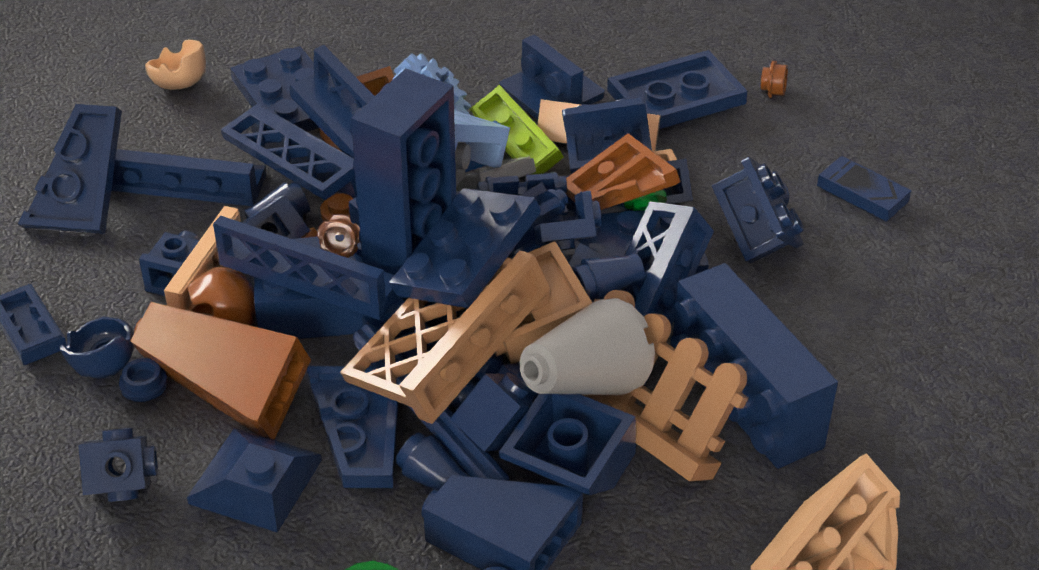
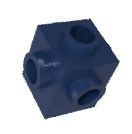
(99, 468)

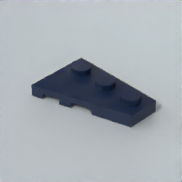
(81, 175)

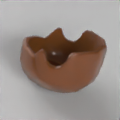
(227, 293)

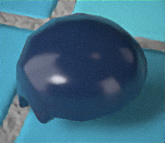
(99, 347)

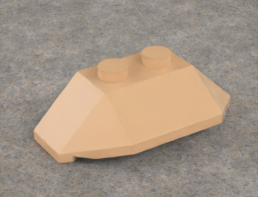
(841, 525)

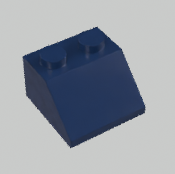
(573, 442)

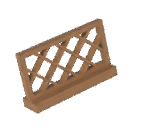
(462, 344)

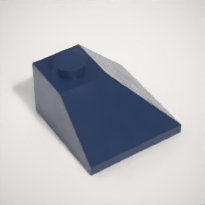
(255, 479)

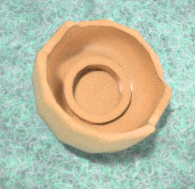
(178, 69)

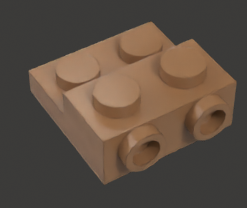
(557, 305)

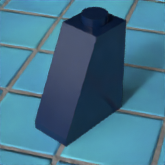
(502, 521)

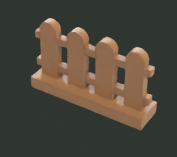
(687, 451)

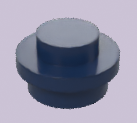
(142, 380)

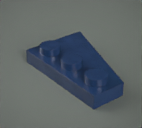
(358, 428)

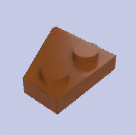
(622, 174)

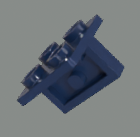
(548, 77)
(598, 126)
(757, 211)

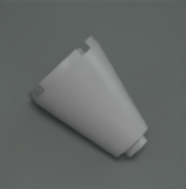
(591, 353)

